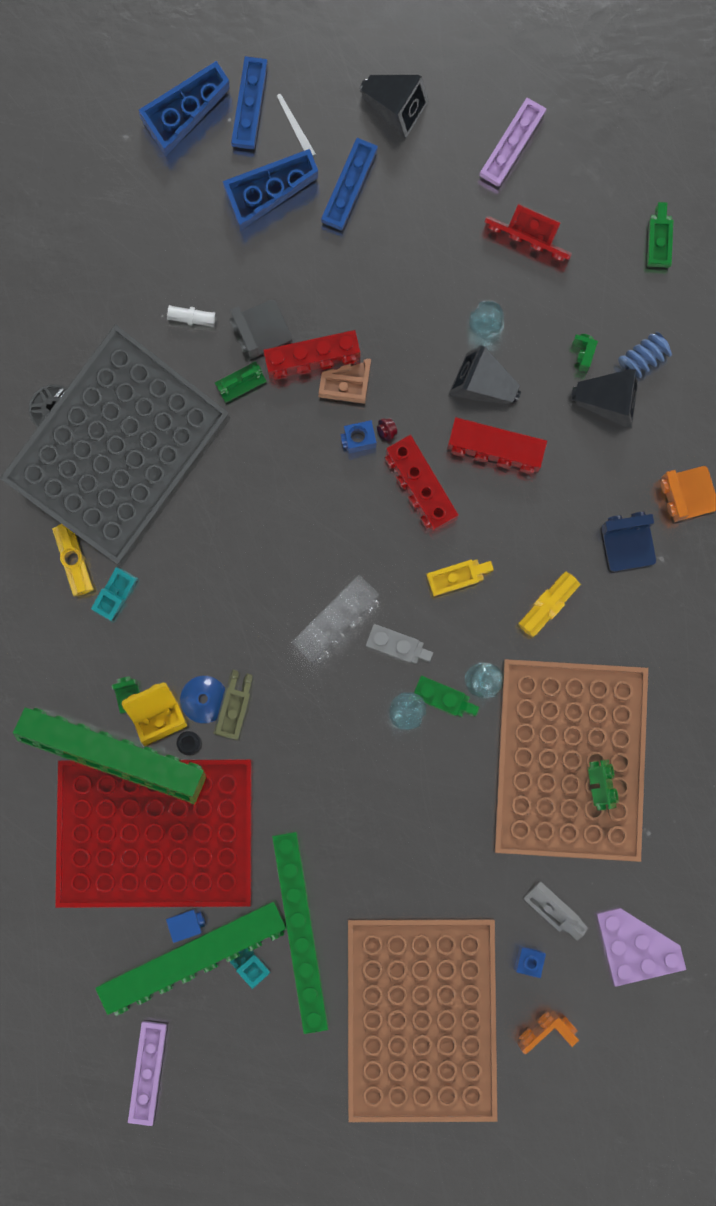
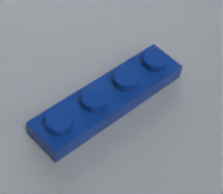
(249, 102)
(349, 184)

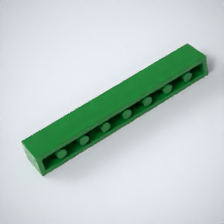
(110, 755)
(300, 933)
(190, 958)

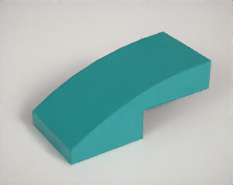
(114, 594)
(250, 967)

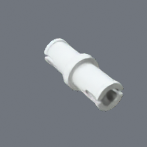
(191, 316)

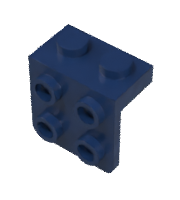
(629, 541)

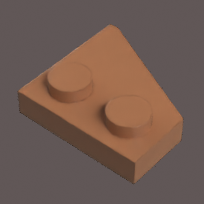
(346, 383)

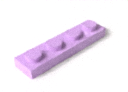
(512, 142)
(147, 1073)

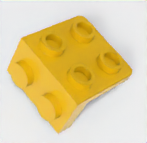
(154, 713)

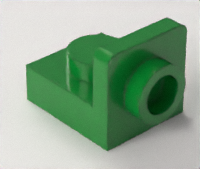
(585, 356)
(123, 689)

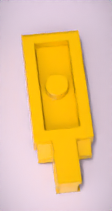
(457, 576)

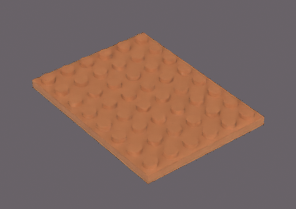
(550, 730)
(422, 1020)

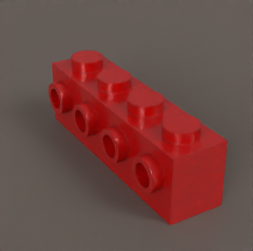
(312, 355)
(497, 445)
(421, 484)

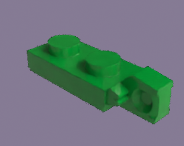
(660, 238)
(445, 698)

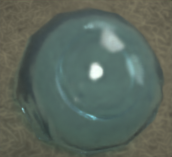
(487, 320)
(484, 680)
(407, 710)

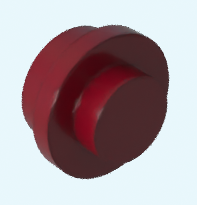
(386, 428)

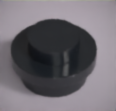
(188, 743)

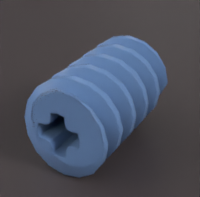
(645, 354)

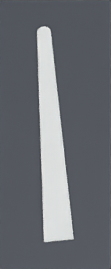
(298, 131)

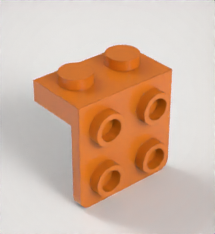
(689, 493)
(547, 1023)

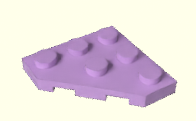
(636, 949)

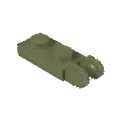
(233, 707)

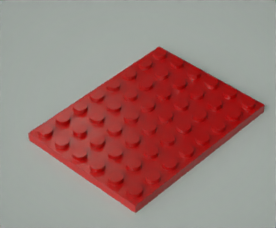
(149, 848)

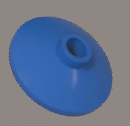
(190, 696)

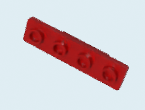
(532, 227)

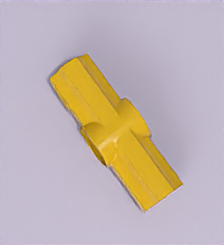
(77, 573)
(549, 604)

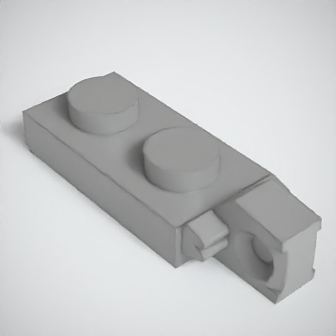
(397, 645)
(555, 911)

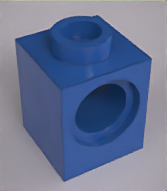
(366, 430)
(185, 925)
(529, 961)

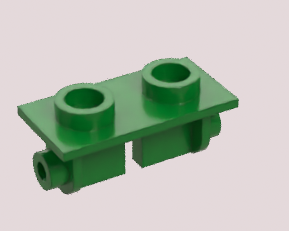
(240, 382)
(606, 793)

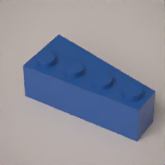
(182, 107)
(266, 187)

